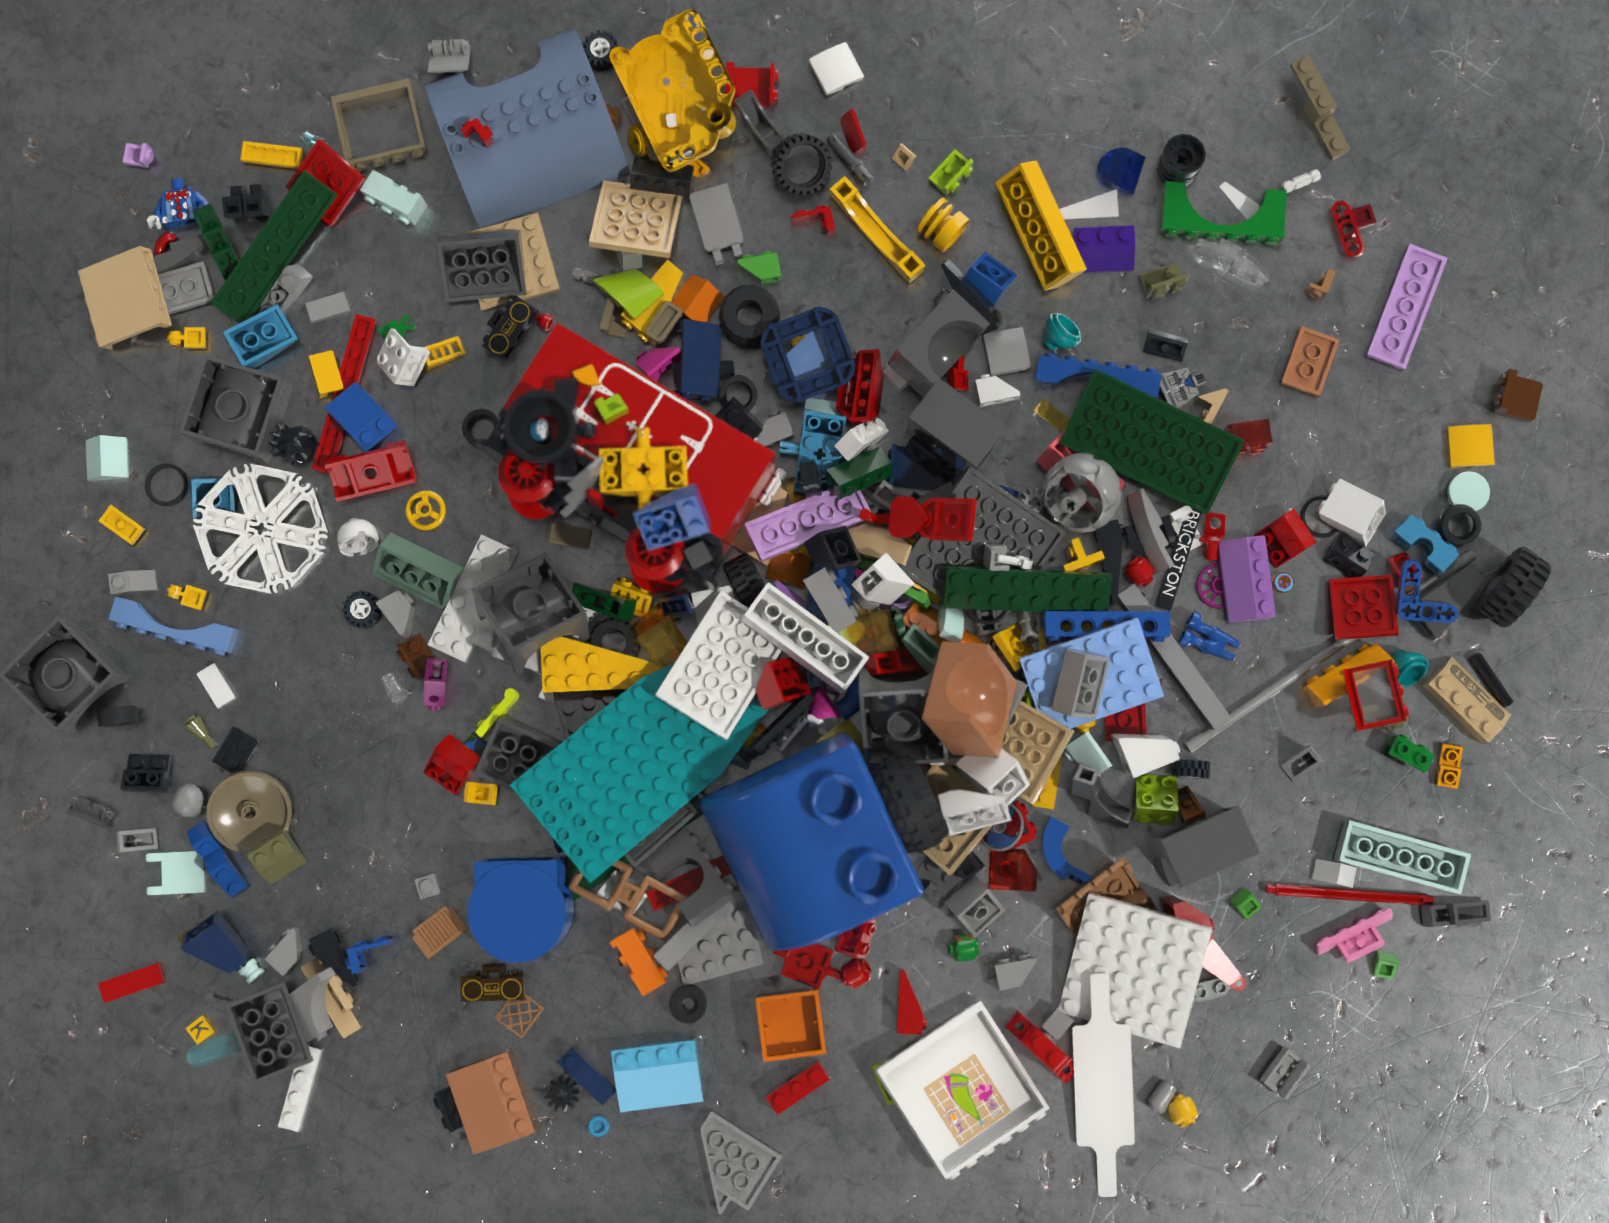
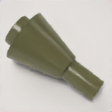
(197, 728)

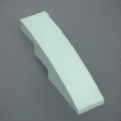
(950, 623)

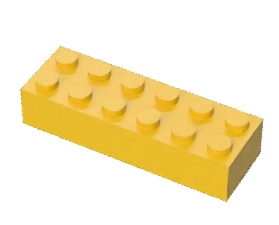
(1040, 225)

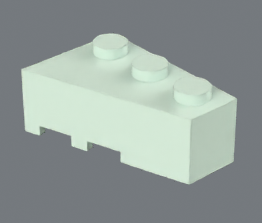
(393, 198)

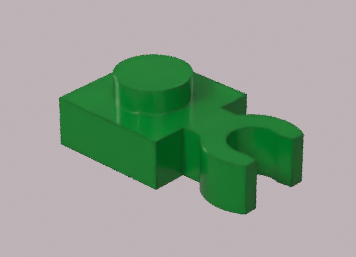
(399, 327)

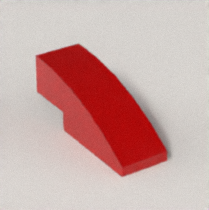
(892, 664)

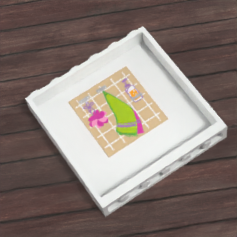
(962, 1090)

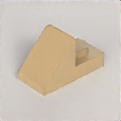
(1213, 402)

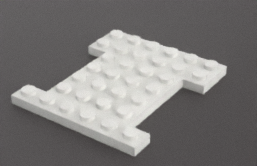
(460, 625)

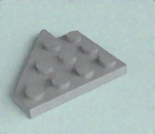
(736, 1162)

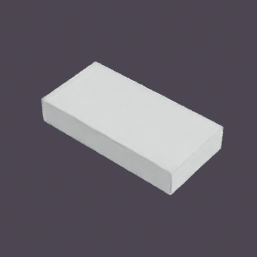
(216, 685)

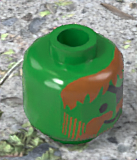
(963, 948)

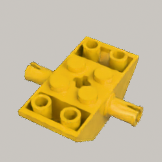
(622, 467)

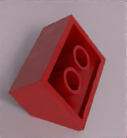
(781, 683)

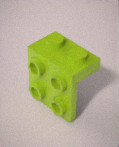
(1156, 799)

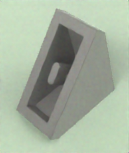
(1302, 762)
(137, 840)

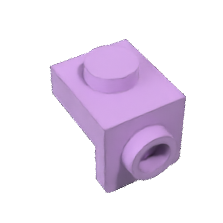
(138, 155)

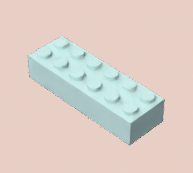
(1402, 857)

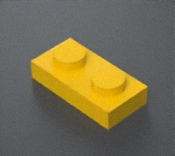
(121, 525)

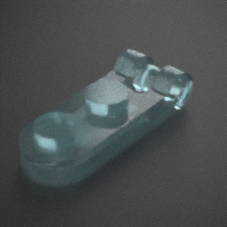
(212, 1050)

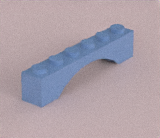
(133, 614)

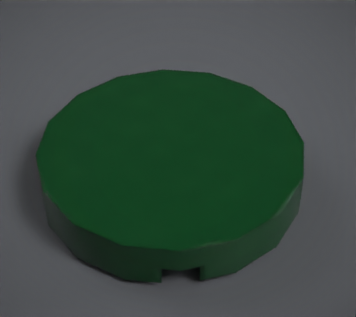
(898, 624)

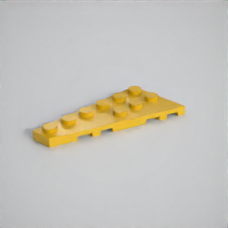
(587, 667)

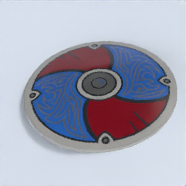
(1005, 834)

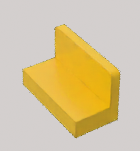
(325, 373)

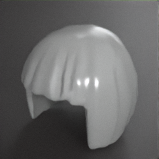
(188, 801)

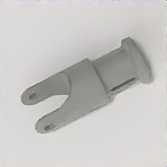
(1028, 624)

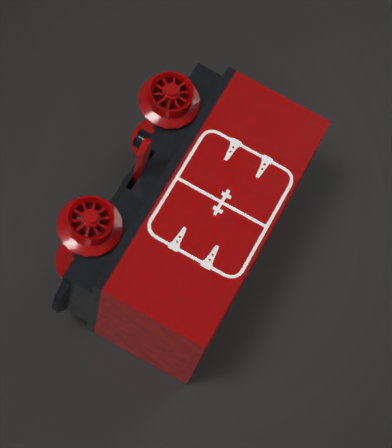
(720, 460)

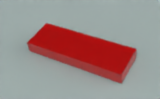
(131, 982)

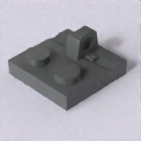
(936, 882)

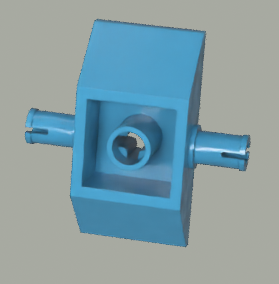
(822, 432)

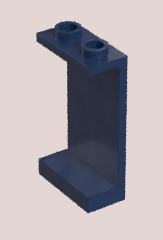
(699, 360)
(910, 474)

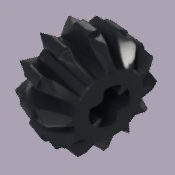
(567, 1101)

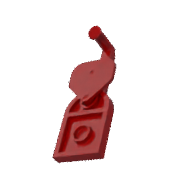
(947, 519)

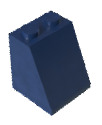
(216, 944)

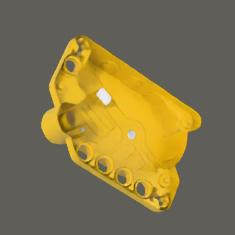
(671, 115)

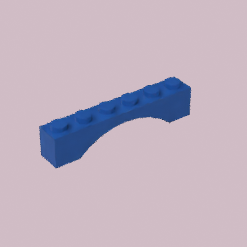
(1056, 370)

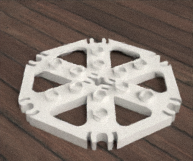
(255, 509)

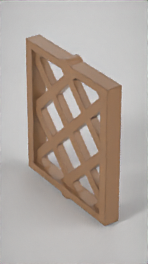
(510, 1026)

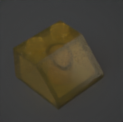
(874, 633)

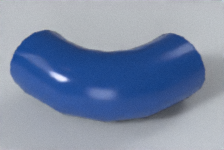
(850, 702)

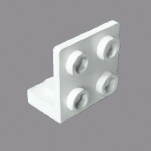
(400, 360)

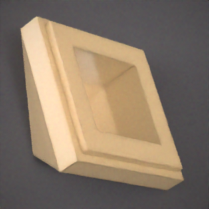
(903, 157)

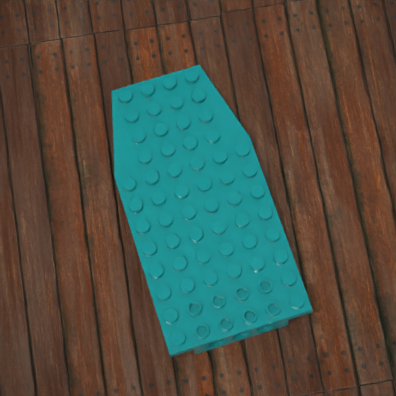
(626, 774)

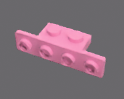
(1358, 939)

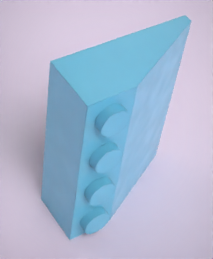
(657, 1075)

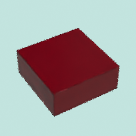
(1364, 216)

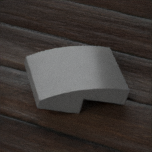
(1006, 351)

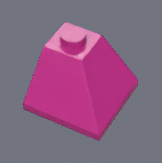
(658, 361)

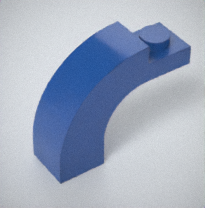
(1051, 848)

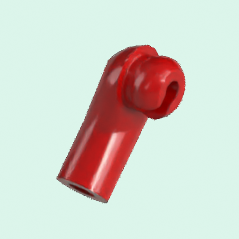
(162, 241)

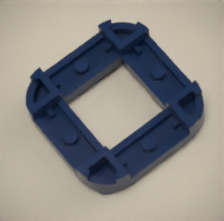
(797, 326)

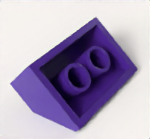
(1106, 248)

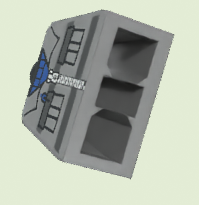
(1180, 387)

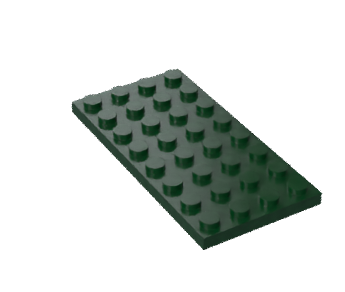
(1152, 441)

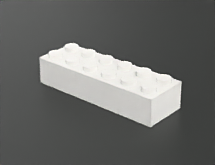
(804, 638)

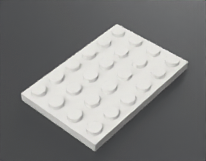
(718, 668)

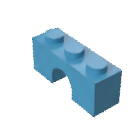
(1414, 532)

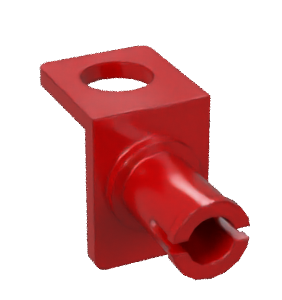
(1213, 536)

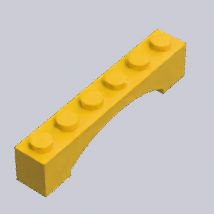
(856, 208)

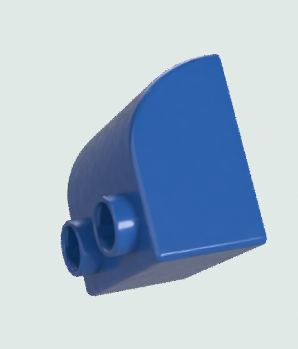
(811, 845)

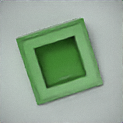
(1245, 903)
(1385, 965)

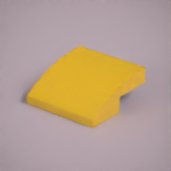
(1471, 445)

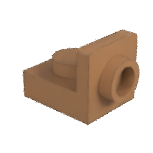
(1324, 281)

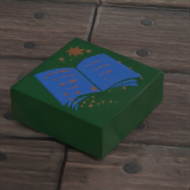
(476, 743)

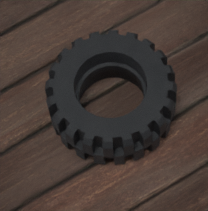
(1513, 587)

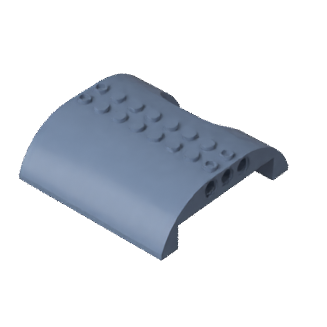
(546, 131)

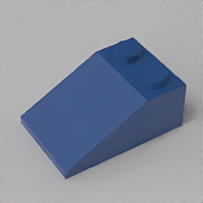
(360, 417)

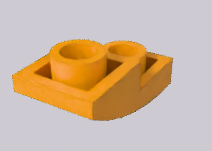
(1449, 765)

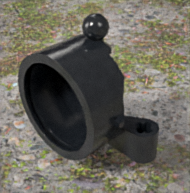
(562, 408)

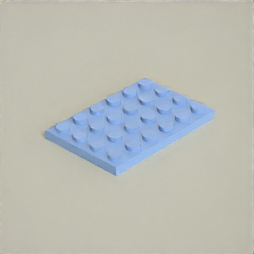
(1129, 677)

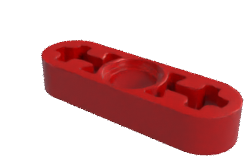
(1348, 244)

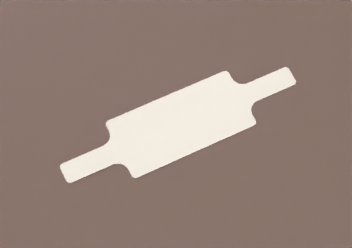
(1103, 1085)

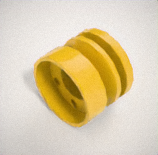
(942, 224)

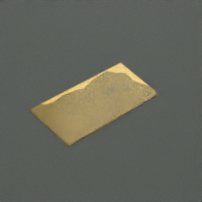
(1052, 415)

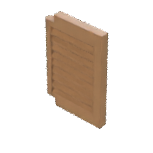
(438, 931)

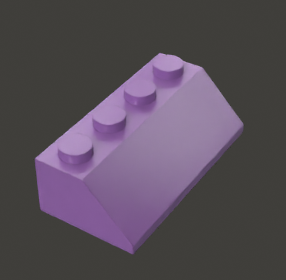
(1246, 579)

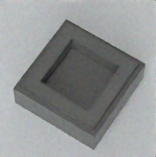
(698, 555)

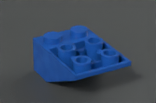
(673, 518)

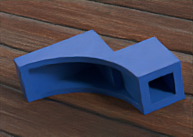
(215, 859)

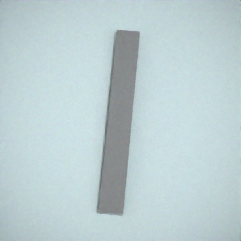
(1179, 664)

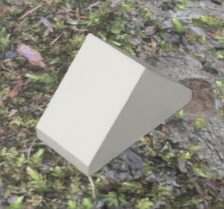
(1334, 873)

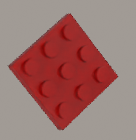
(333, 172)
(1363, 607)

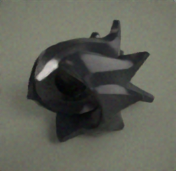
(294, 443)

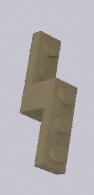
(1320, 107)

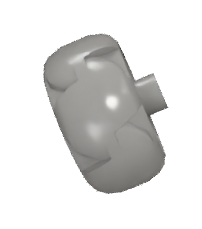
(1066, 505)

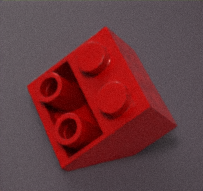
(1286, 538)
(451, 764)

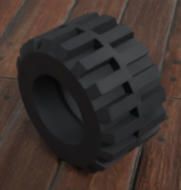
(744, 578)
(623, 626)

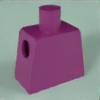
(435, 689)

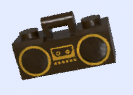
(501, 988)

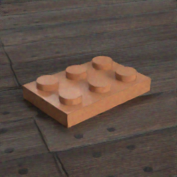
(1310, 361)

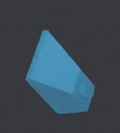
(199, 489)

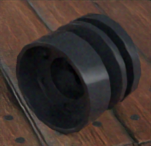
(1185, 150)

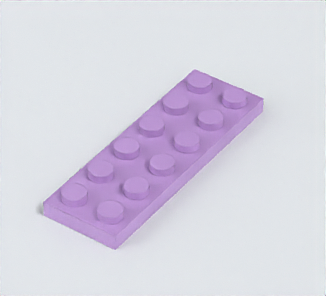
(1406, 307)
(798, 522)

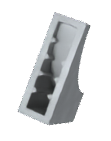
(311, 1006)

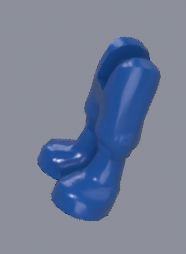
(1215, 640)

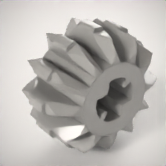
(1027, 498)

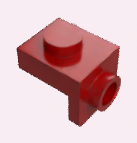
(475, 125)

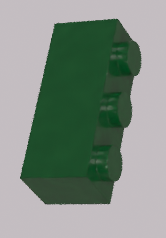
(859, 473)

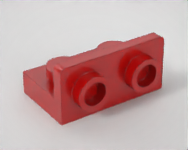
(856, 940)

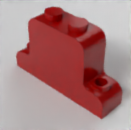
(1041, 1046)

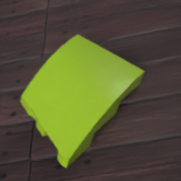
(630, 291)

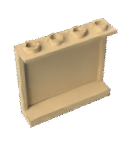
(124, 296)

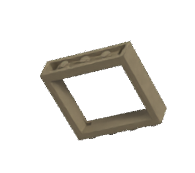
(375, 94)

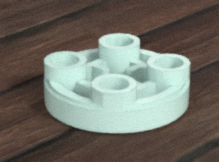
(1468, 489)

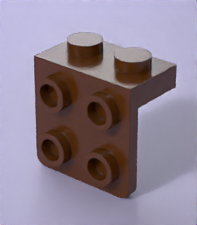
(1517, 396)

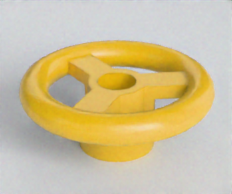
(425, 503)

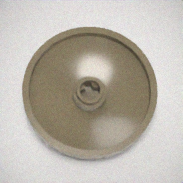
(248, 809)

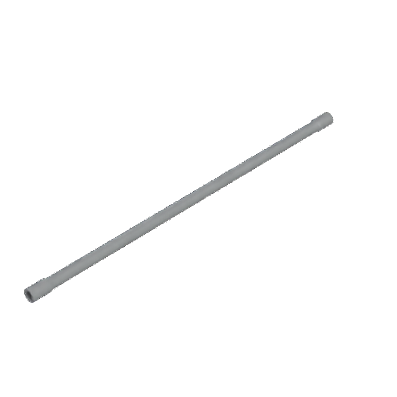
(1202, 737)

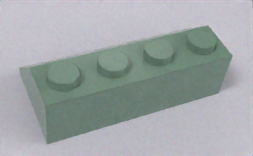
(416, 570)

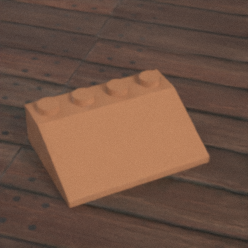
(490, 1103)

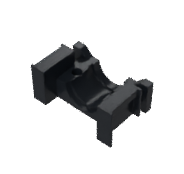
(1132, 537)

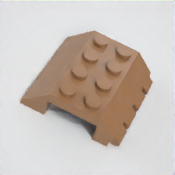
(1116, 883)

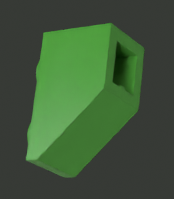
(762, 268)

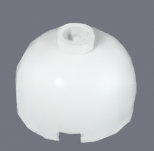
(357, 536)

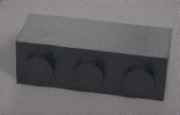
(652, 177)

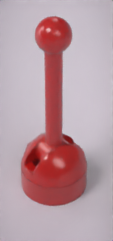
(544, 321)

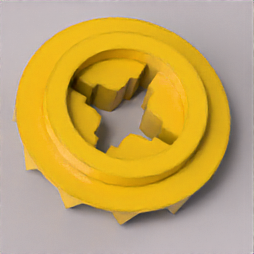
(638, 140)

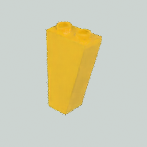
(667, 279)

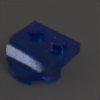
(1121, 169)

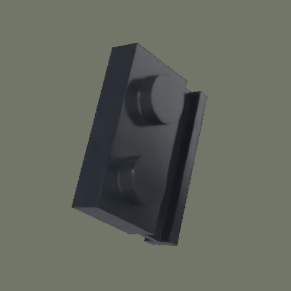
(236, 750)

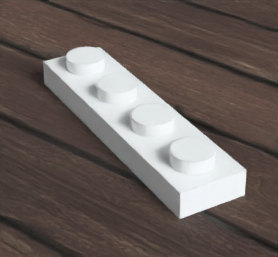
(299, 1093)

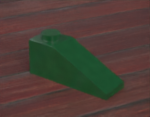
(604, 601)

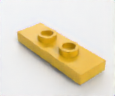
(271, 155)

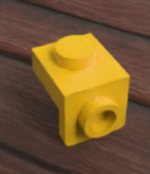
(480, 793)

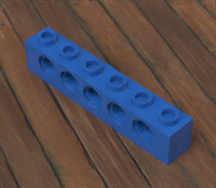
(1051, 623)

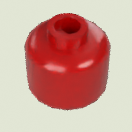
(1139, 571)
(855, 973)

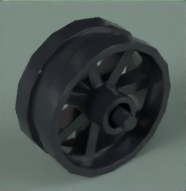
(810, 478)

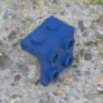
(356, 959)

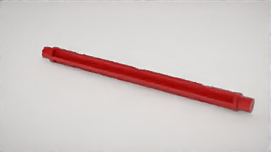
(1349, 894)

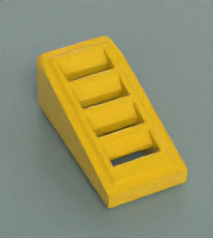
(436, 362)

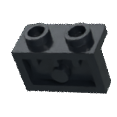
(445, 1102)

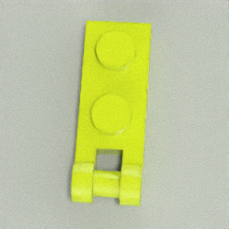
(497, 711)

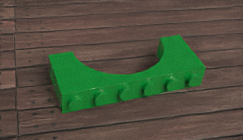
(1180, 218)

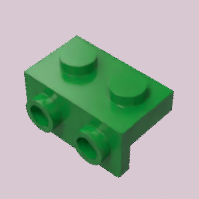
(1410, 753)

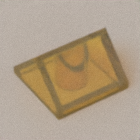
(663, 642)

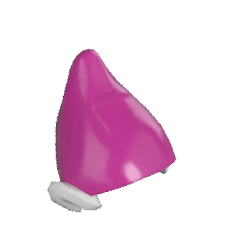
(823, 711)

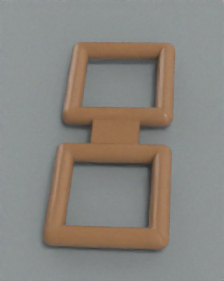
(631, 895)

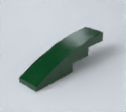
(216, 239)

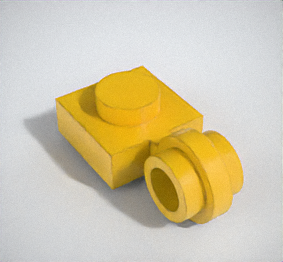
(193, 338)
(192, 596)

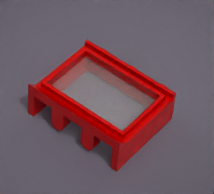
(1374, 695)

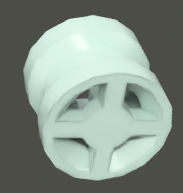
(251, 971)

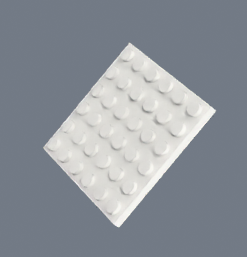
(1149, 964)

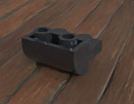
(146, 773)

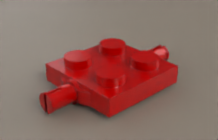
(808, 964)

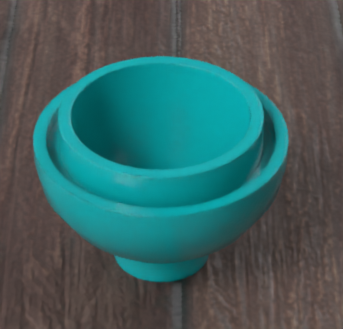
(1061, 332)
(1411, 667)

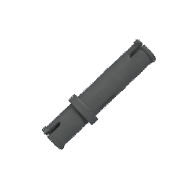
(855, 165)

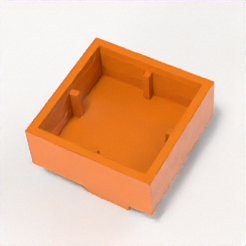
(790, 1025)

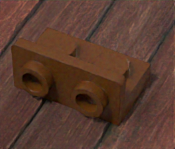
(415, 653)

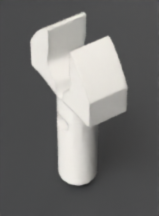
(1020, 561)

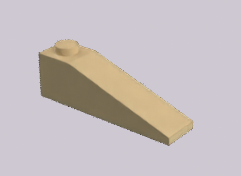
(875, 540)

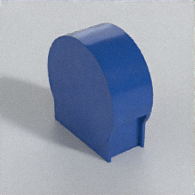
(520, 906)

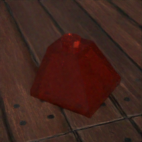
(1012, 871)

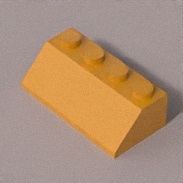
(1331, 684)

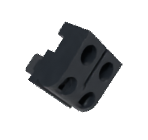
(245, 206)

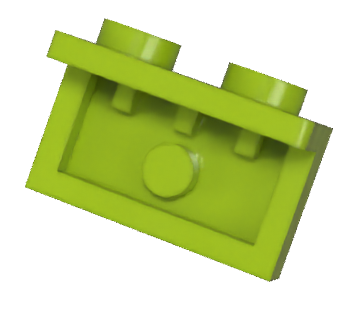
(950, 172)

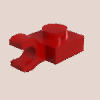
(958, 376)

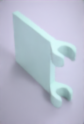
(180, 873)

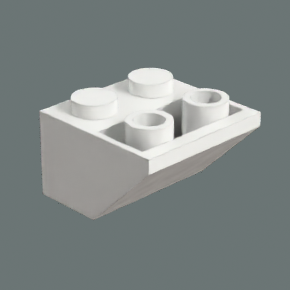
(883, 581)

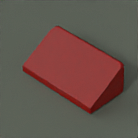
(853, 132)

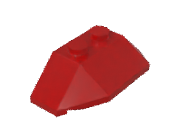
(862, 395)

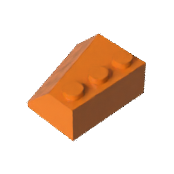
(635, 953)

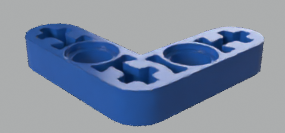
(1412, 599)

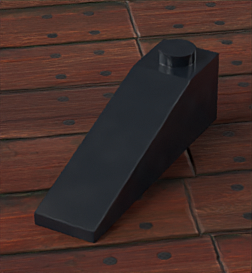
(972, 295)
(1110, 541)

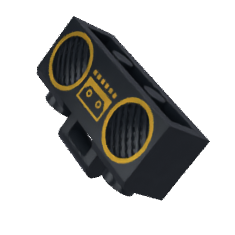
(511, 328)

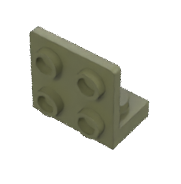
(1163, 280)

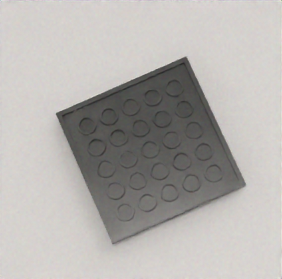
(998, 520)

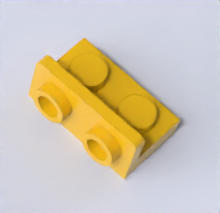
(628, 588)

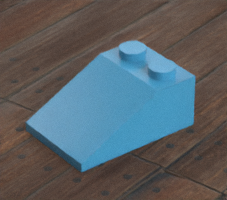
(260, 337)

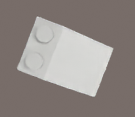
(972, 810)

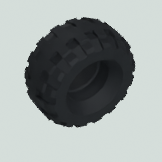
(910, 803)

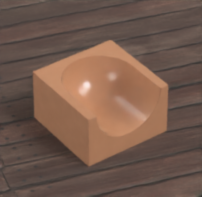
(969, 699)

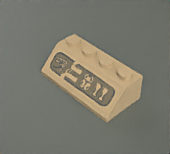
(1467, 701)

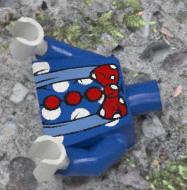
(176, 206)

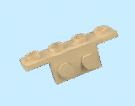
(337, 1001)

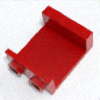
(756, 79)

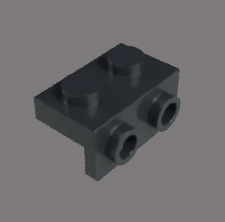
(1349, 556)

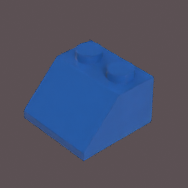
(990, 277)

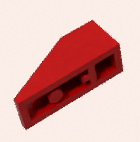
(909, 1013)

